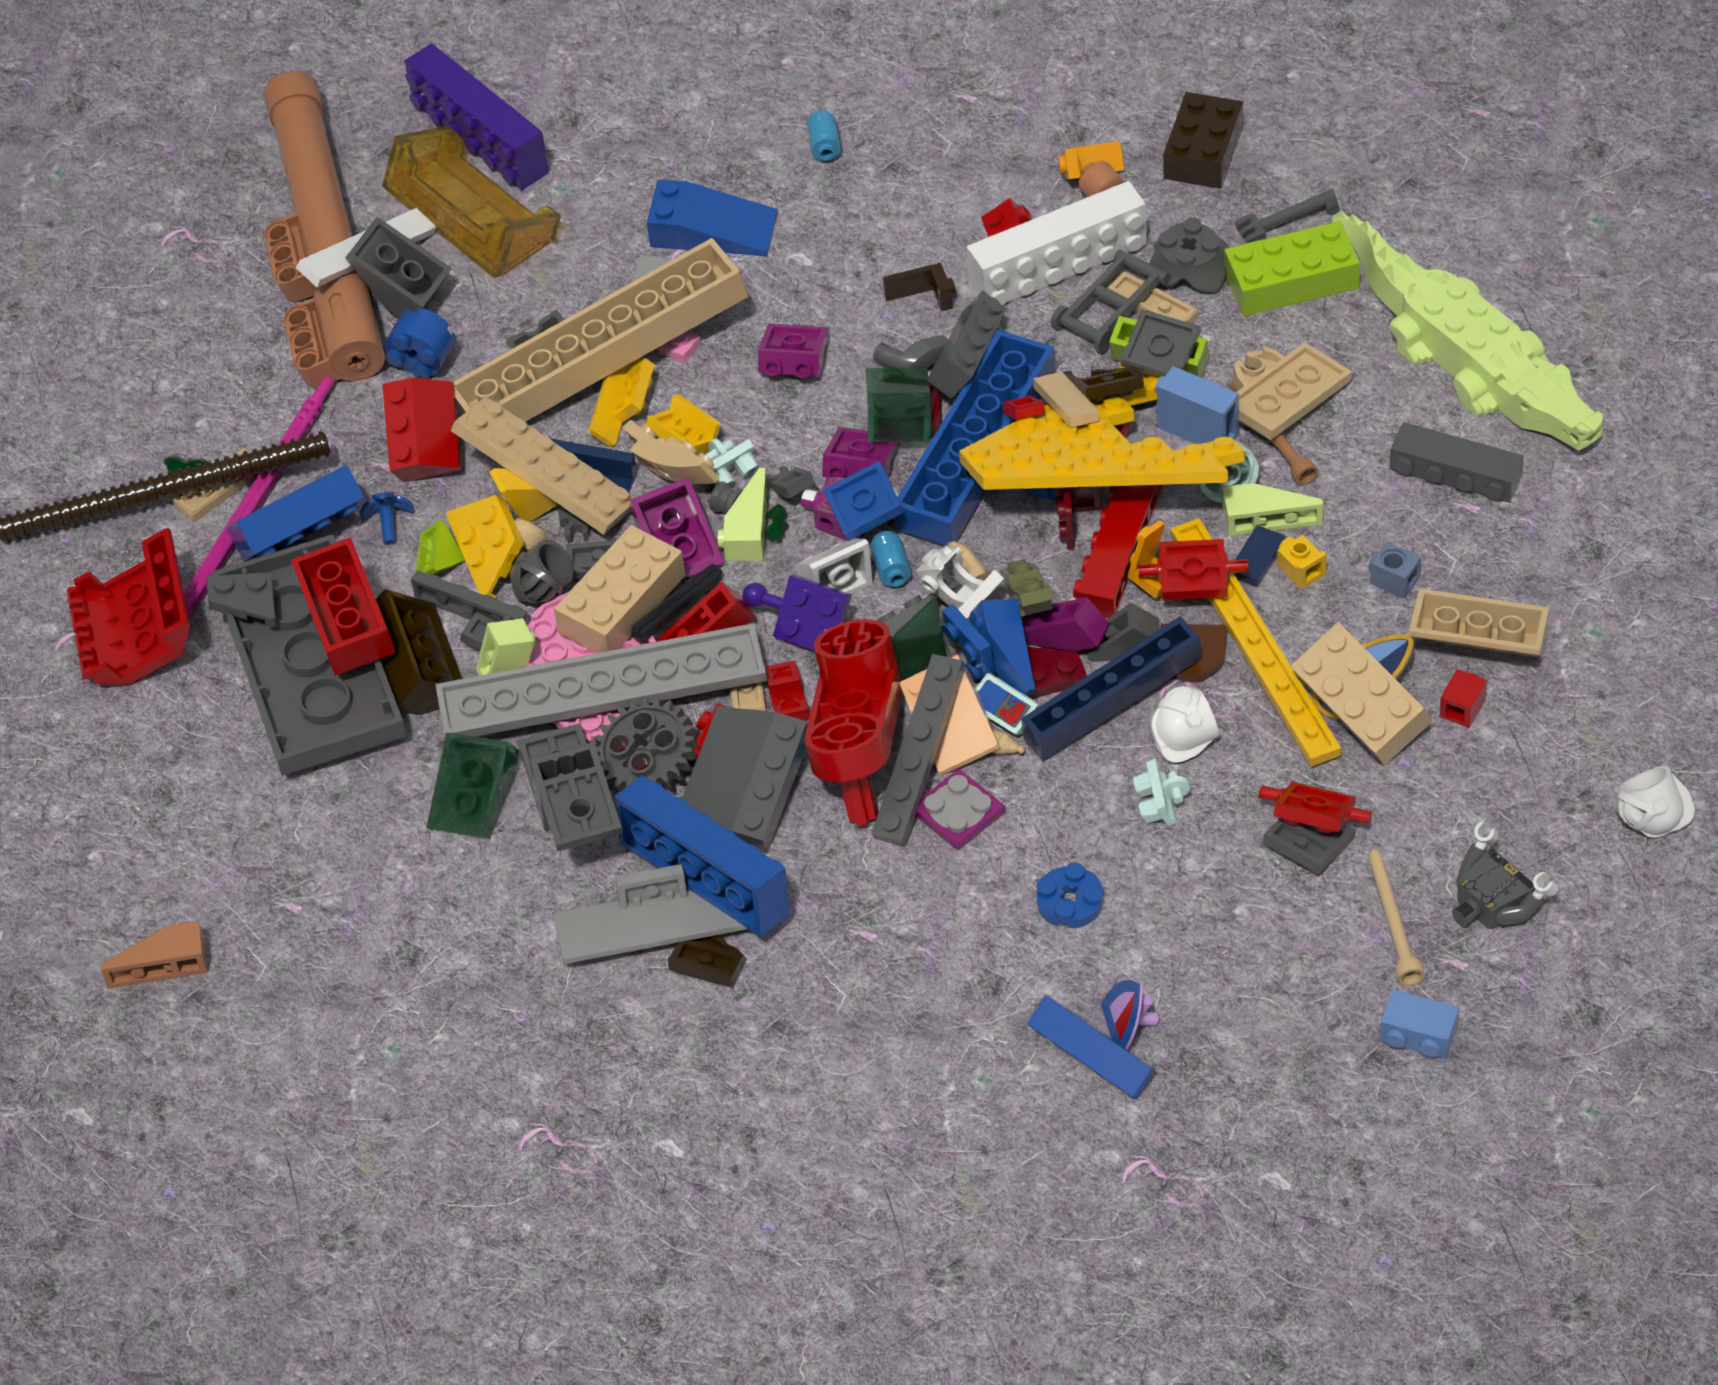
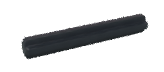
(676, 602)

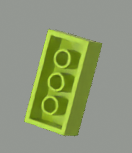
(1291, 268)

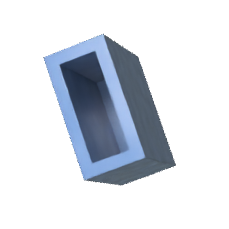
(1196, 407)

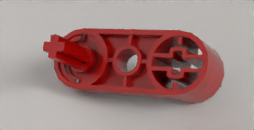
(854, 710)

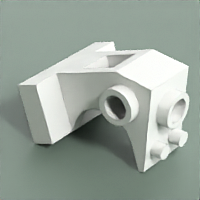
(946, 561)

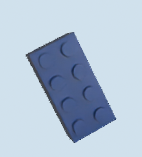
(300, 510)

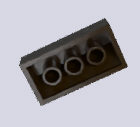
(421, 651)

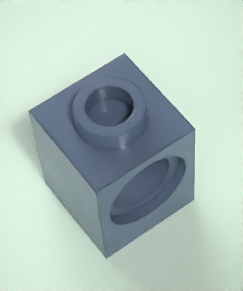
(1395, 569)

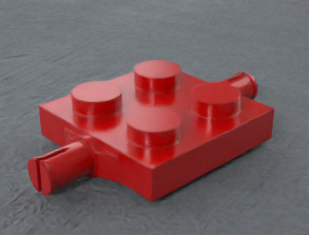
(1193, 569)
(1314, 806)

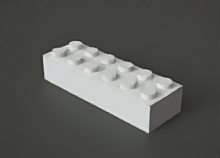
(1058, 244)

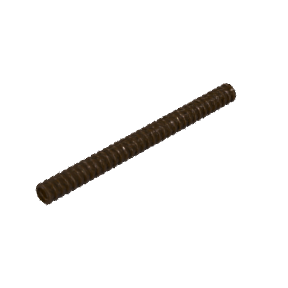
(163, 486)

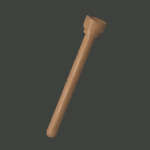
(1301, 468)

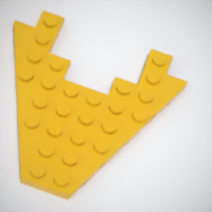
(1051, 454)

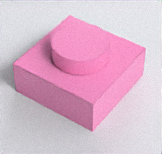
(681, 347)

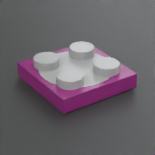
(959, 809)

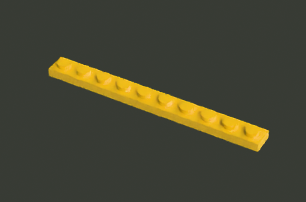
(1268, 662)

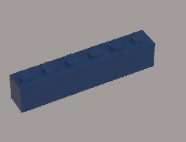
(1111, 688)

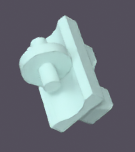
(728, 457)
(1163, 791)

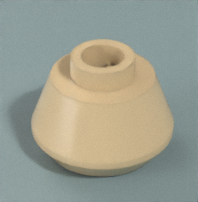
(530, 534)

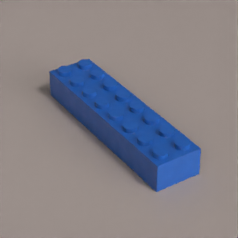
(940, 490)

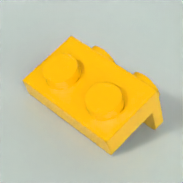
(685, 422)

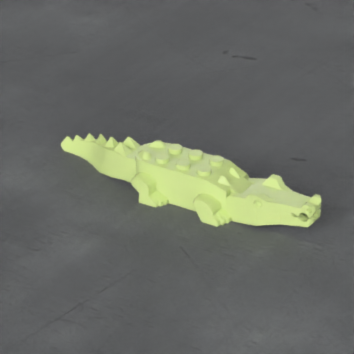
(1473, 341)

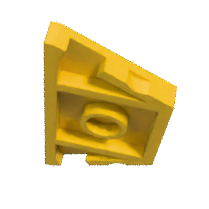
(486, 540)

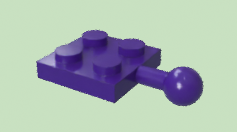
(803, 611)

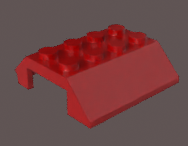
(132, 619)

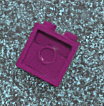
(792, 350)
(851, 452)

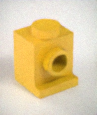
(1301, 561)

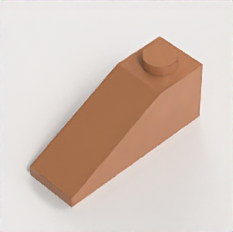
(163, 955)

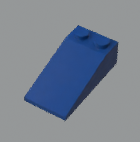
(690, 214)

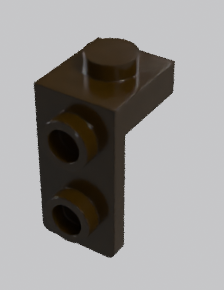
(919, 281)

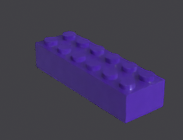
(478, 115)

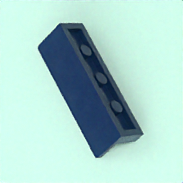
(613, 464)

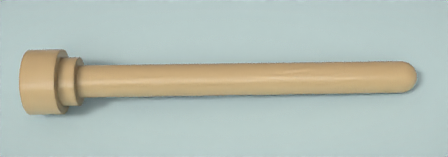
(1408, 968)

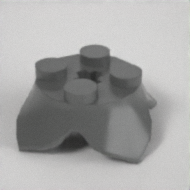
(1192, 254)

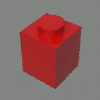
(1463, 698)

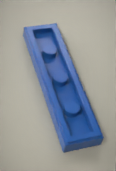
(1091, 1046)

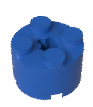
(419, 342)

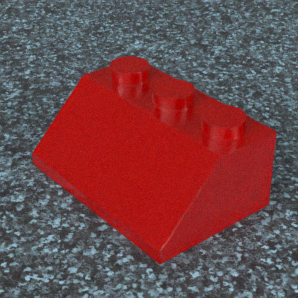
(419, 428)

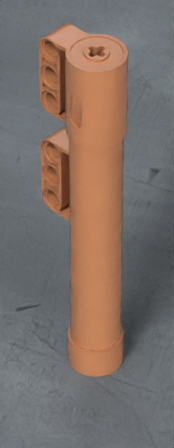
(337, 328)

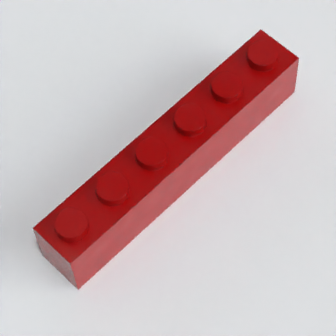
(1112, 547)

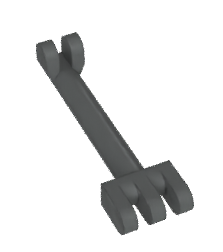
(1254, 229)

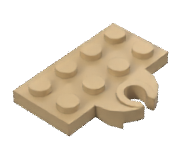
(1284, 386)

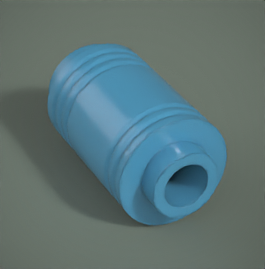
(823, 135)
(890, 559)

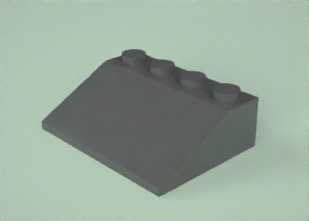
(747, 771)

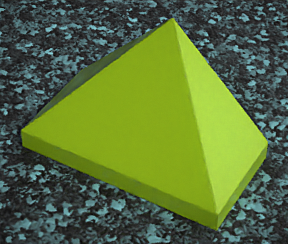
(437, 550)

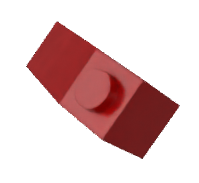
(716, 611)

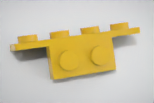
(620, 399)

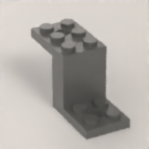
(569, 787)

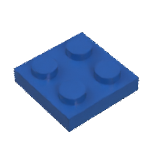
(863, 500)

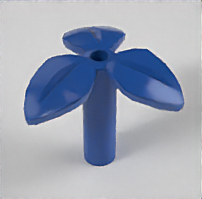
(385, 503)

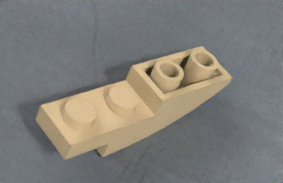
(669, 457)

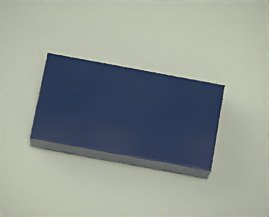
(1261, 552)

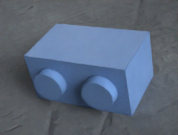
(1419, 1024)

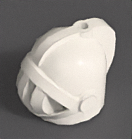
(1183, 724)
(1655, 802)

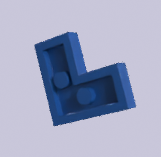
(972, 643)

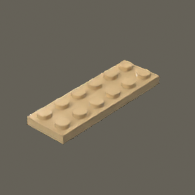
(543, 464)

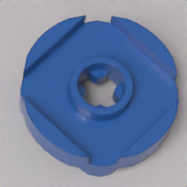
(1064, 880)

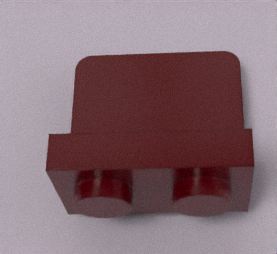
(1074, 500)

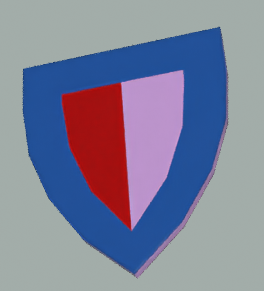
(1126, 1009)

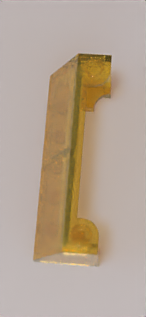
(464, 203)

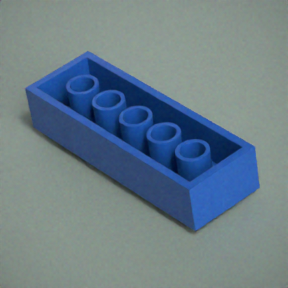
(713, 858)

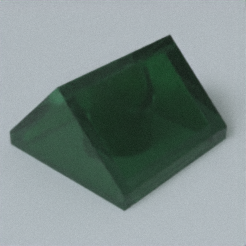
(919, 640)

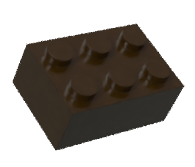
(1203, 140)

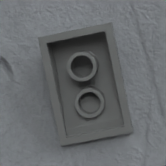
(397, 268)

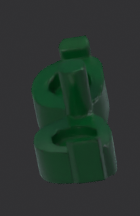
(175, 462)

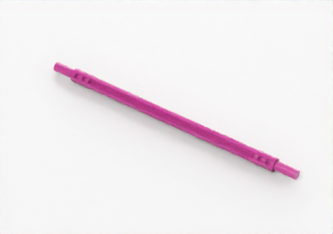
(253, 498)

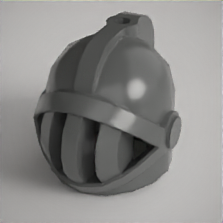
(541, 573)

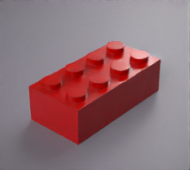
(343, 606)

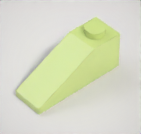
(1267, 507)
(746, 521)

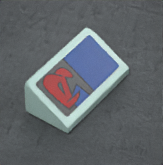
(1004, 703)

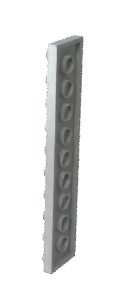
(601, 682)

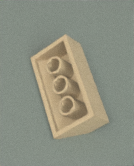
(1479, 623)

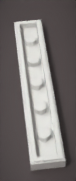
(331, 262)

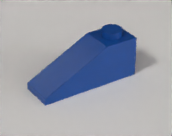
(1003, 629)

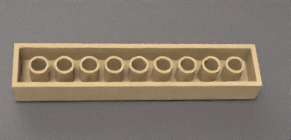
(607, 334)

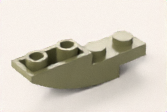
(1026, 585)

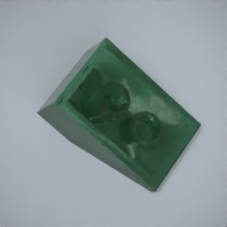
(897, 404)
(471, 785)

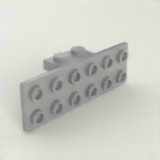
(650, 913)

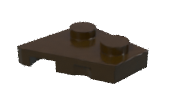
(1107, 382)
(707, 959)

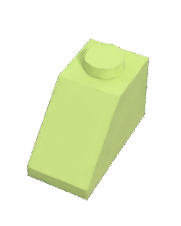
(505, 647)

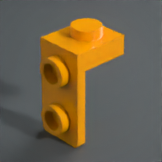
(1076, 158)
(1145, 552)

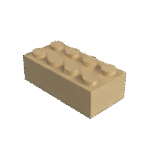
(619, 591)
(1361, 693)

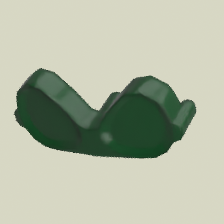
(776, 528)

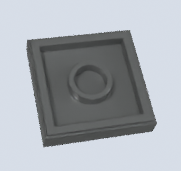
(1159, 344)

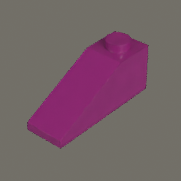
(1066, 626)

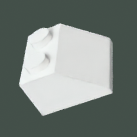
(840, 567)

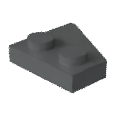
(243, 595)
(1307, 844)

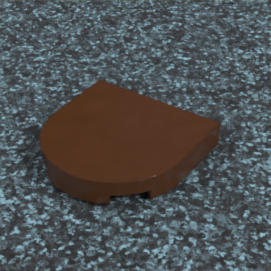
(1212, 652)

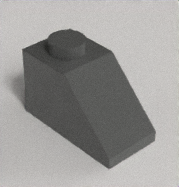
(1123, 632)

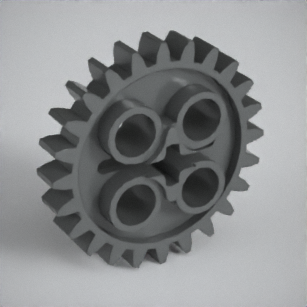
(646, 745)

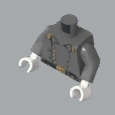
(1494, 888)

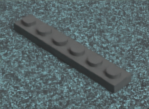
(918, 749)

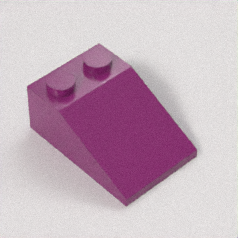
(678, 519)

